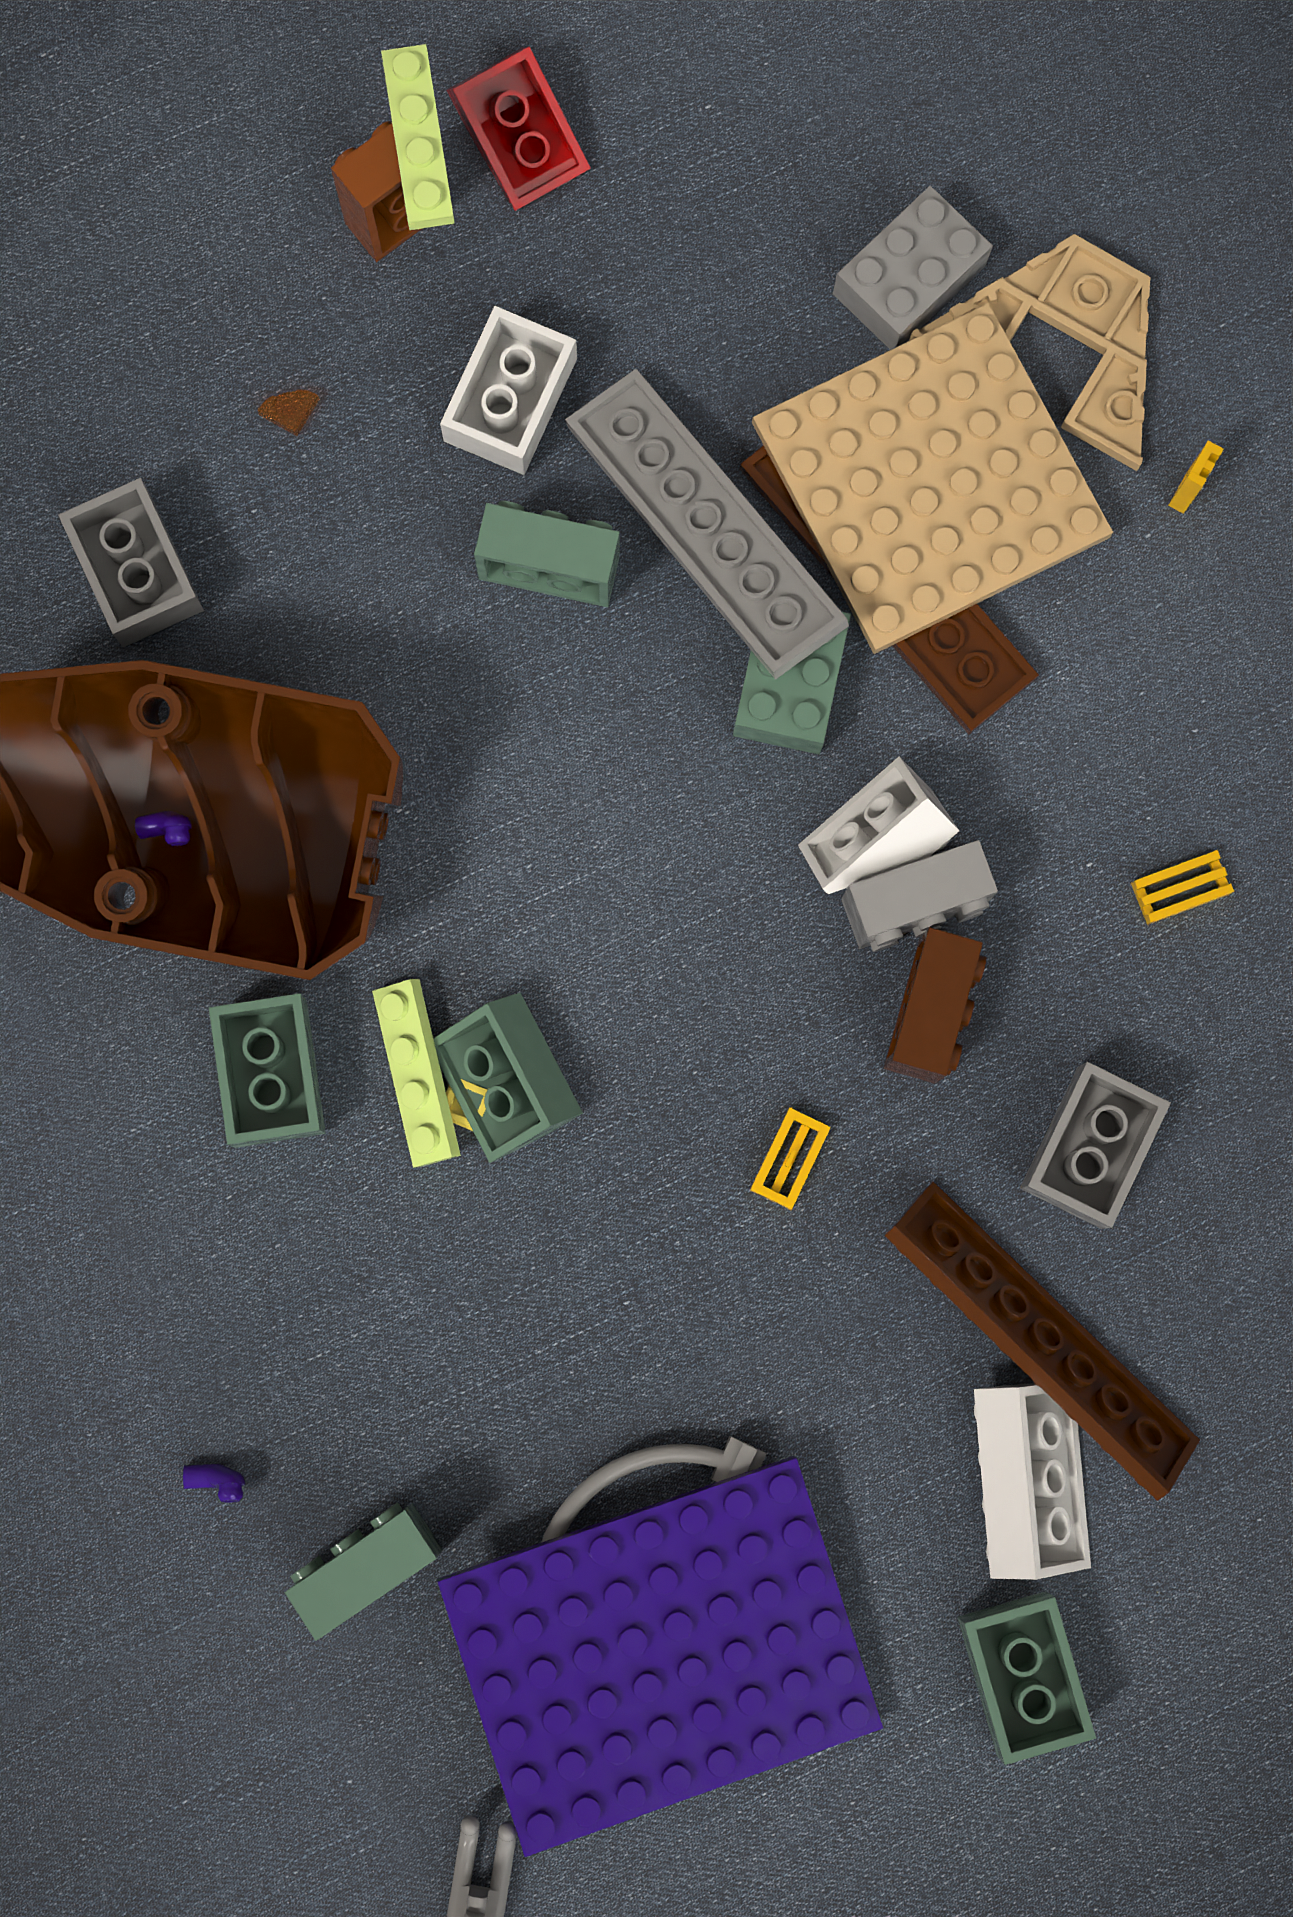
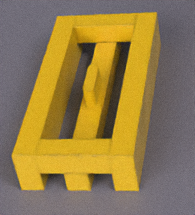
(1196, 477)
(1217, 873)
(773, 1193)

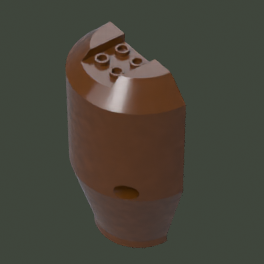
(277, 796)

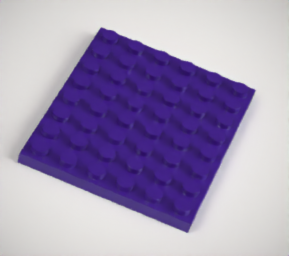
(659, 1655)

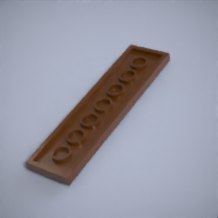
(958, 659)
(1044, 1340)

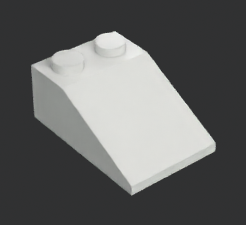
(879, 830)

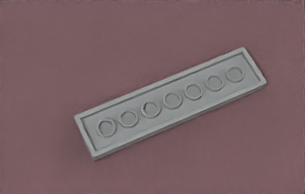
(707, 524)

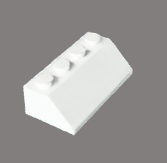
(1030, 1484)

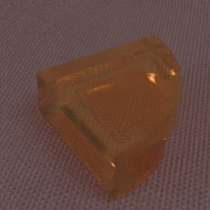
(289, 409)

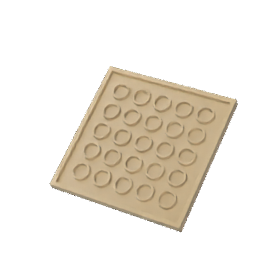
(931, 478)

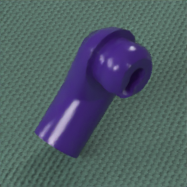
(167, 823)
(215, 1476)

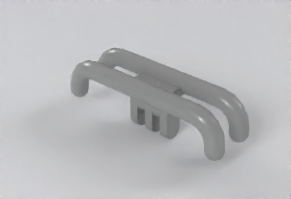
(474, 1900)

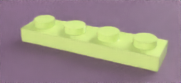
(417, 137)
(416, 1073)

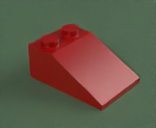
(519, 127)

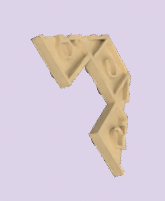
(1100, 306)

